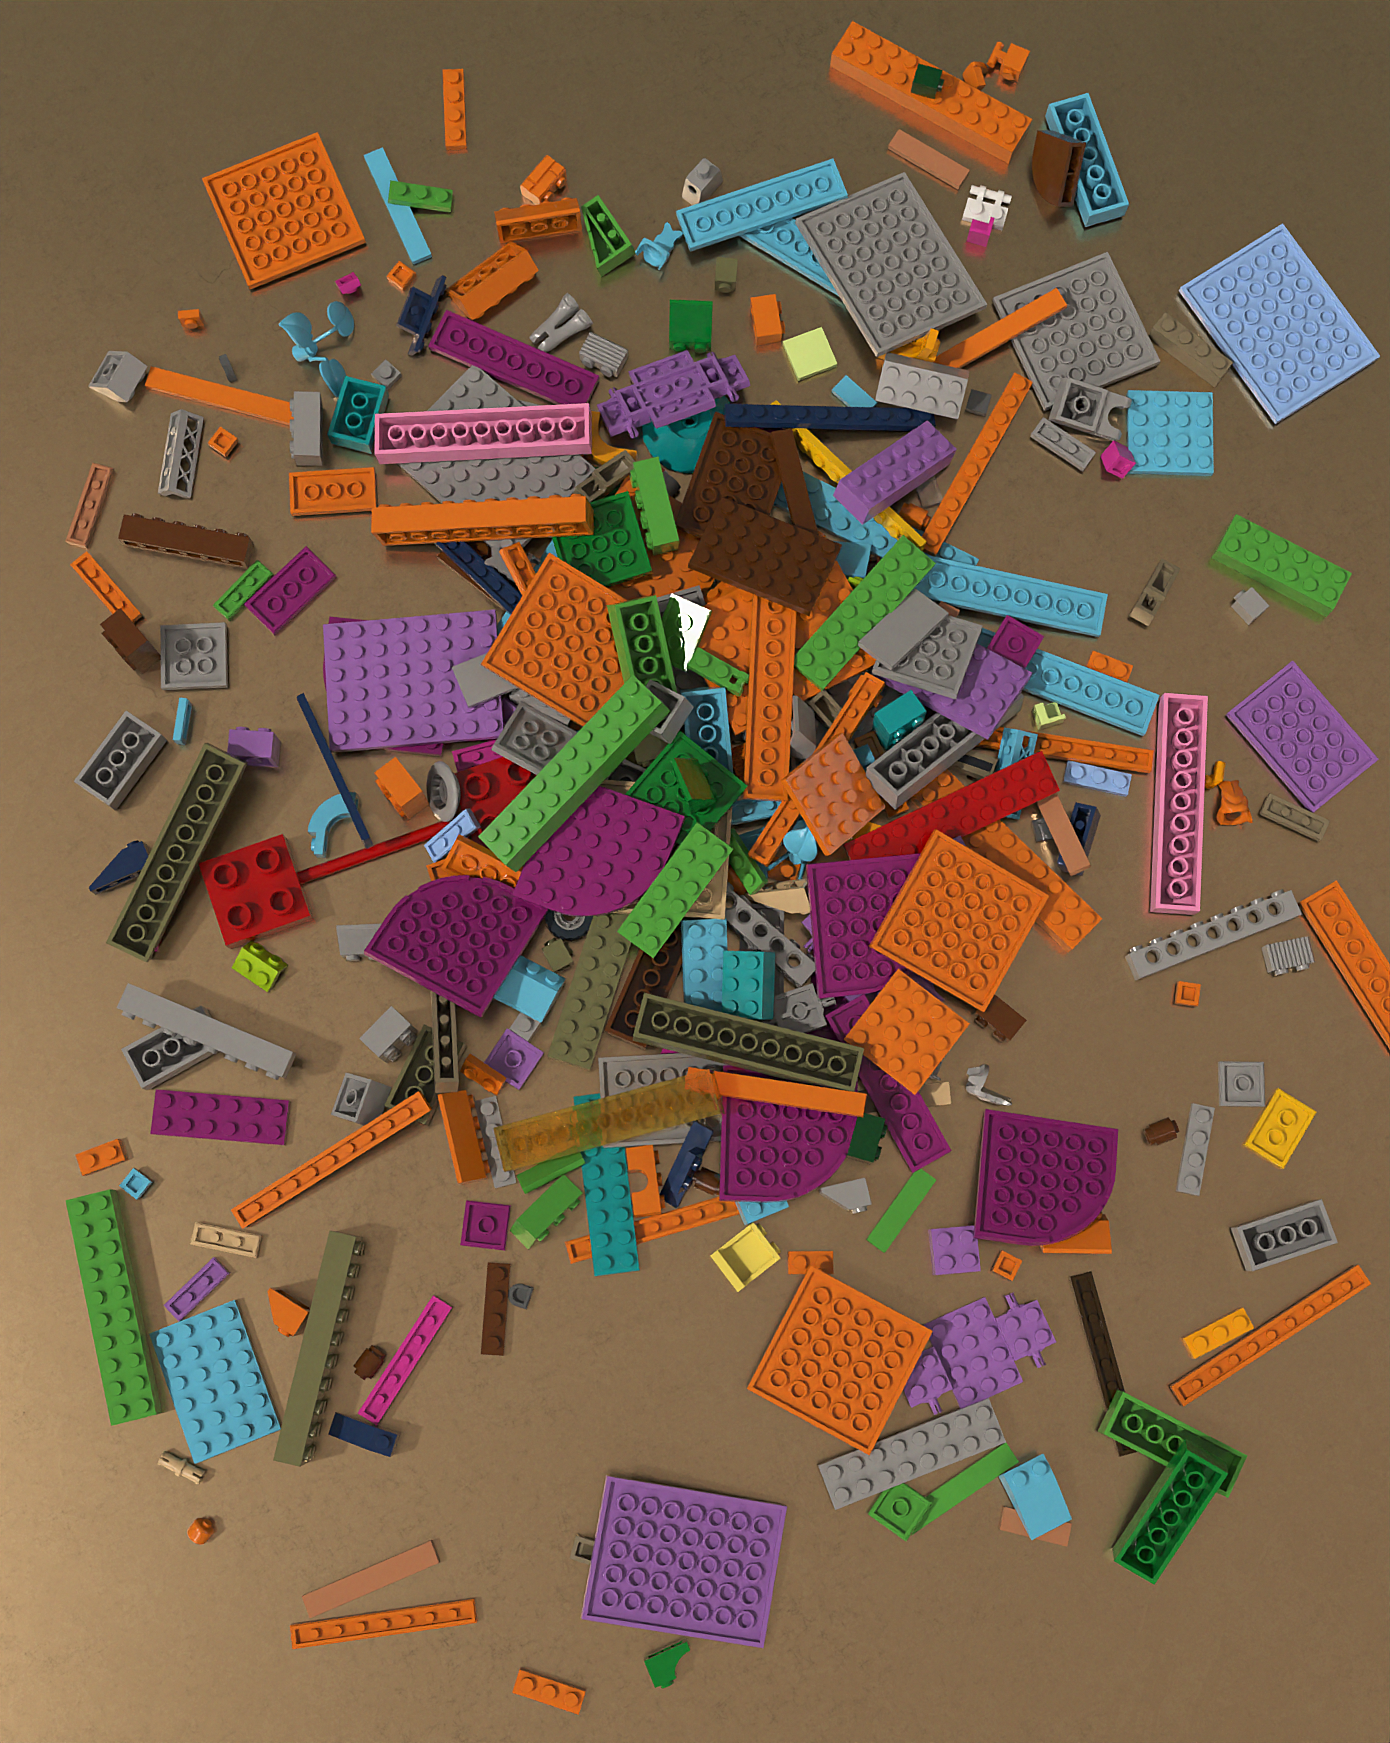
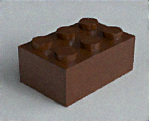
(129, 642)

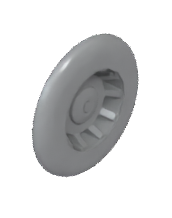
(443, 791)

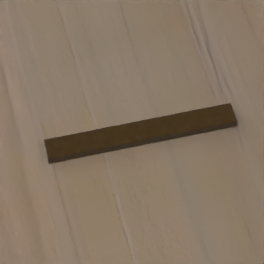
(1098, 1342)

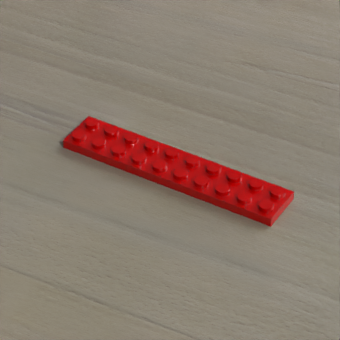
(960, 810)

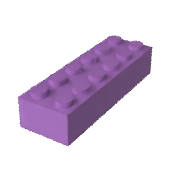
(894, 472)

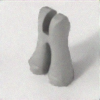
(565, 310)

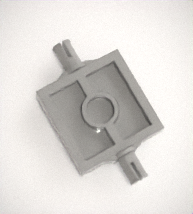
(800, 1010)

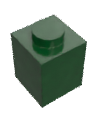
(927, 81)

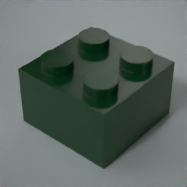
(866, 1139)

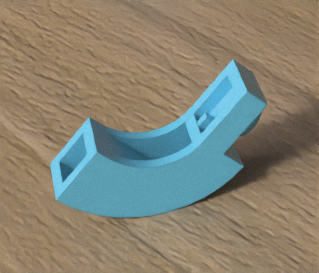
(324, 818)

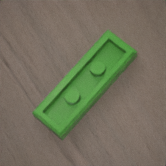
(242, 590)
(548, 1171)

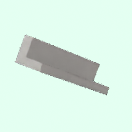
(173, 454)

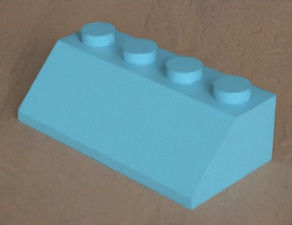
(709, 722)
(530, 989)

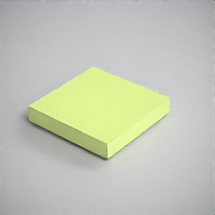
(809, 354)

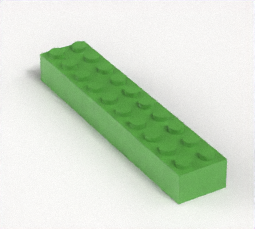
(574, 774)
(113, 1307)

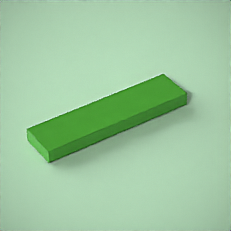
(901, 1210)

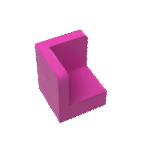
(980, 232)
(1118, 459)

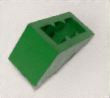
(662, 1663)

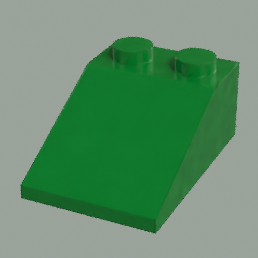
(690, 325)
(693, 783)

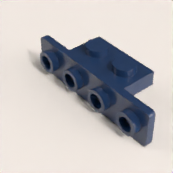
(418, 311)
(686, 1163)

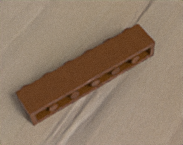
(186, 540)

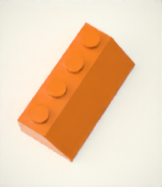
(538, 220)
(492, 280)
(463, 1136)

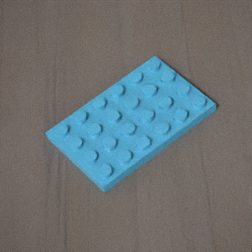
(215, 1381)

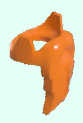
(1231, 802)

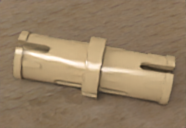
(181, 1467)

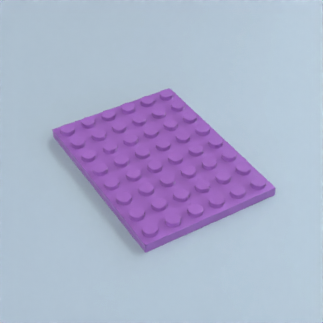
(397, 685)
(684, 1562)

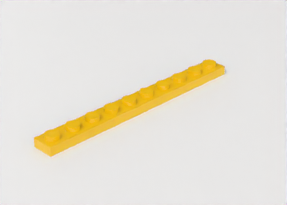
(837, 470)

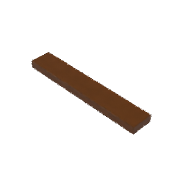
(793, 480)

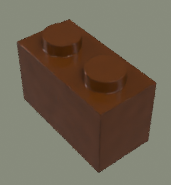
(1000, 1019)

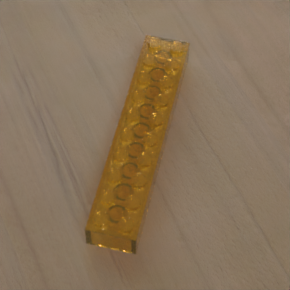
(609, 1120)

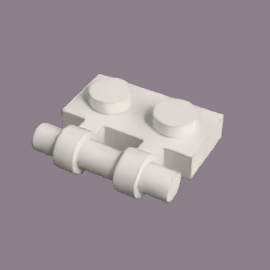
(982, 211)

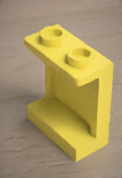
(746, 1256)

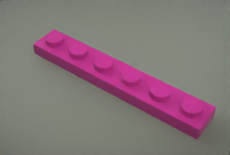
(405, 1360)

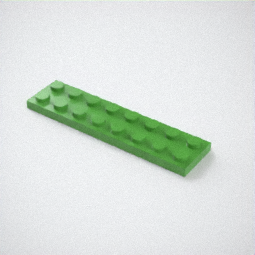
(861, 611)

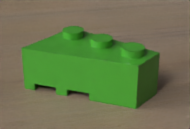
(606, 237)
(546, 1211)

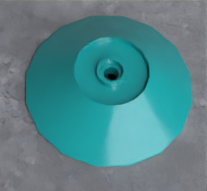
(678, 442)

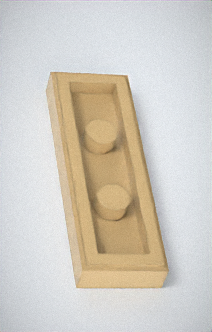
(226, 1240)

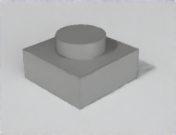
(386, 374)

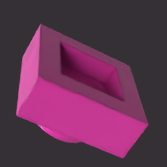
(348, 283)

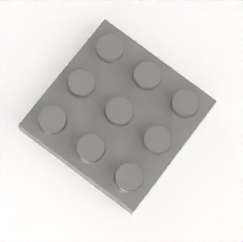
(194, 656)
(532, 738)

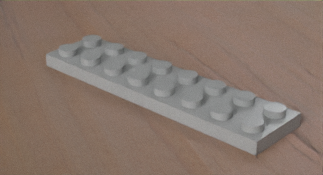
(912, 1453)

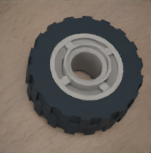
(567, 929)

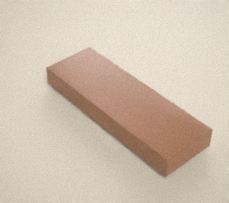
(1011, 1523)

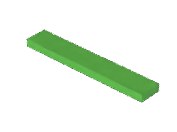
(968, 1482)

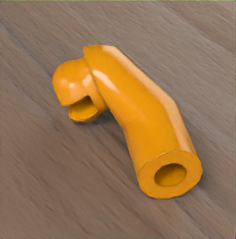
(1217, 776)

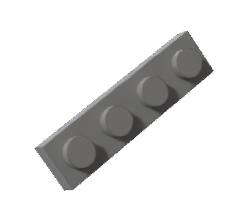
(490, 1117)
(1195, 1149)

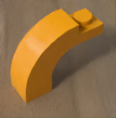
(922, 348)
(600, 450)

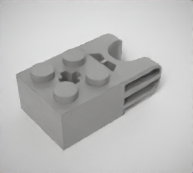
(1094, 408)

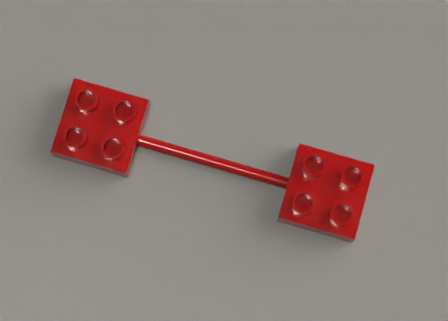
(263, 893)

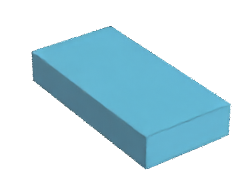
(852, 394)
(182, 721)

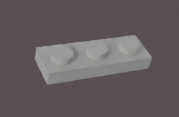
(1063, 444)

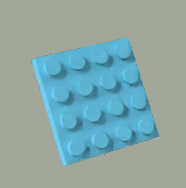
(1171, 432)

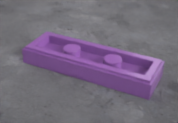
(196, 1289)

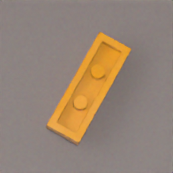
(1218, 1333)

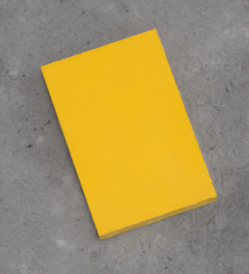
(1280, 1128)

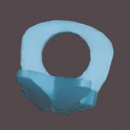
(659, 250)

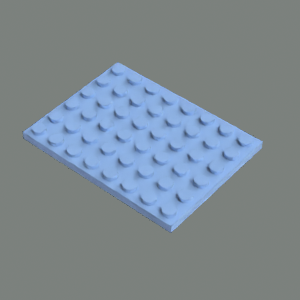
(1279, 323)

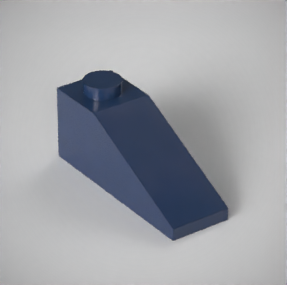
(122, 868)
(364, 1434)

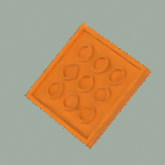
(833, 794)
(906, 1031)

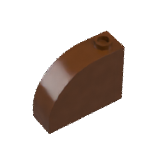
(1057, 166)

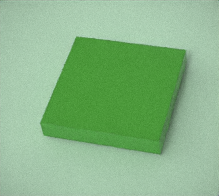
(900, 1510)

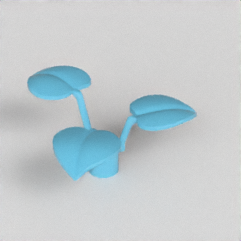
(299, 330)
(800, 847)

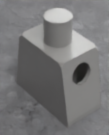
(704, 179)

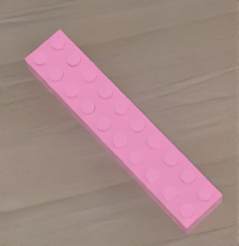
(483, 433)
(1179, 804)

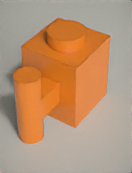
(1011, 62)

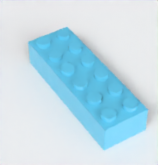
(1099, 188)

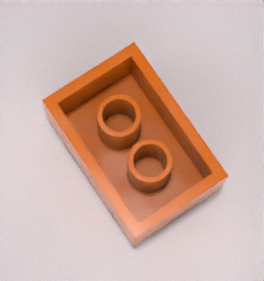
(400, 789)

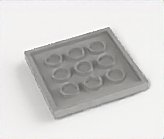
(938, 660)

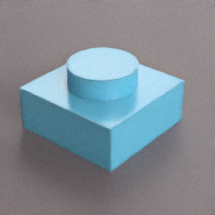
(135, 1183)

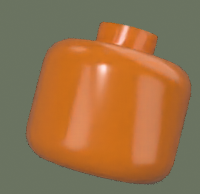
(200, 1531)

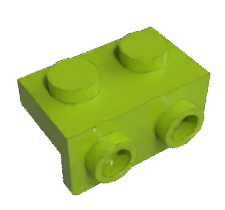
(259, 965)

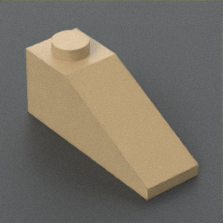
(784, 895)

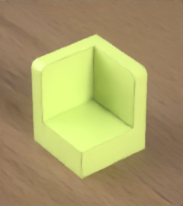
(1047, 715)

